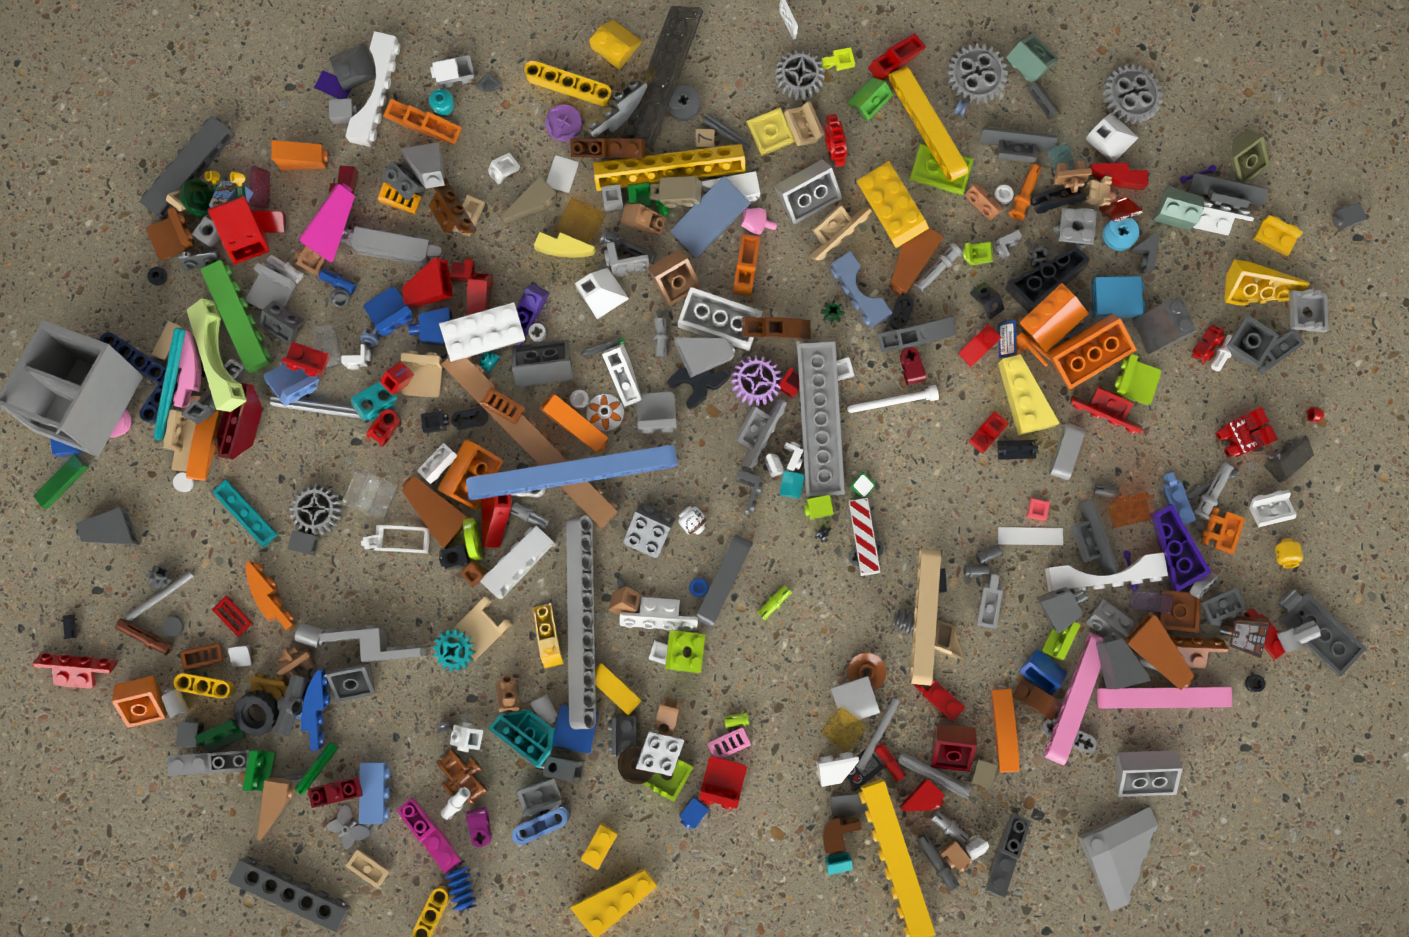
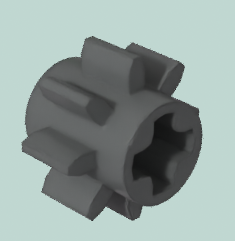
(1033, 253)
(158, 577)

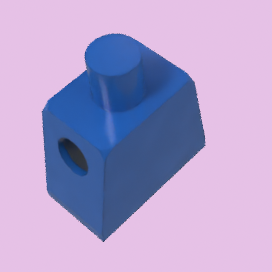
(429, 326)

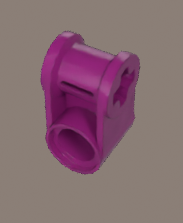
(478, 822)

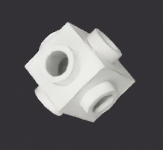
(466, 737)

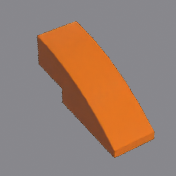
(746, 265)

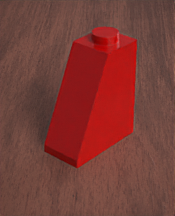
(428, 285)
(479, 293)

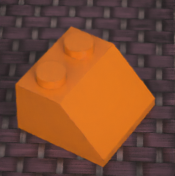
(139, 701)

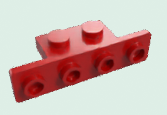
(1109, 406)
(73, 670)

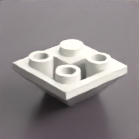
(1111, 138)
(601, 292)
(835, 770)

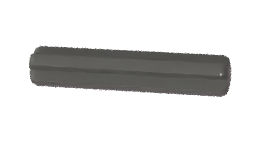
(727, 132)

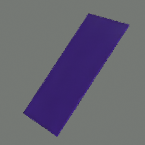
(330, 85)

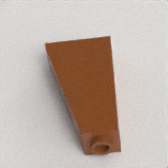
(912, 259)
(438, 514)
(1157, 648)

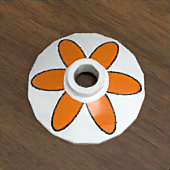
(611, 419)

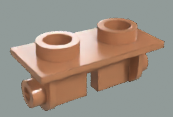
(978, 197)

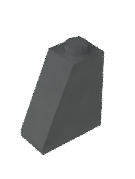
(108, 528)
(1119, 664)

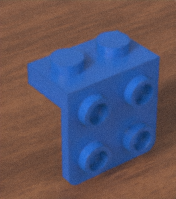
(388, 311)

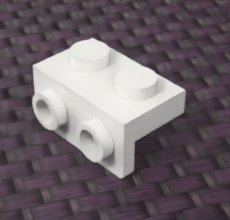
(1272, 508)

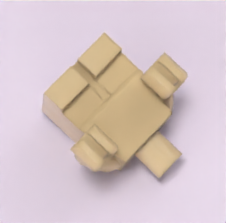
(1098, 192)

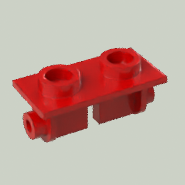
(1207, 350)

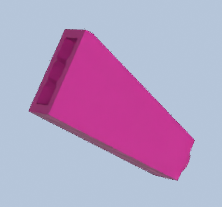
(328, 223)

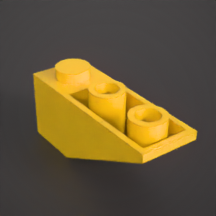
(547, 636)

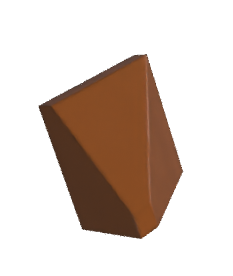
(474, 573)

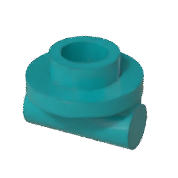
(488, 361)

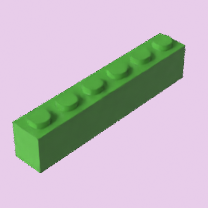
(236, 317)

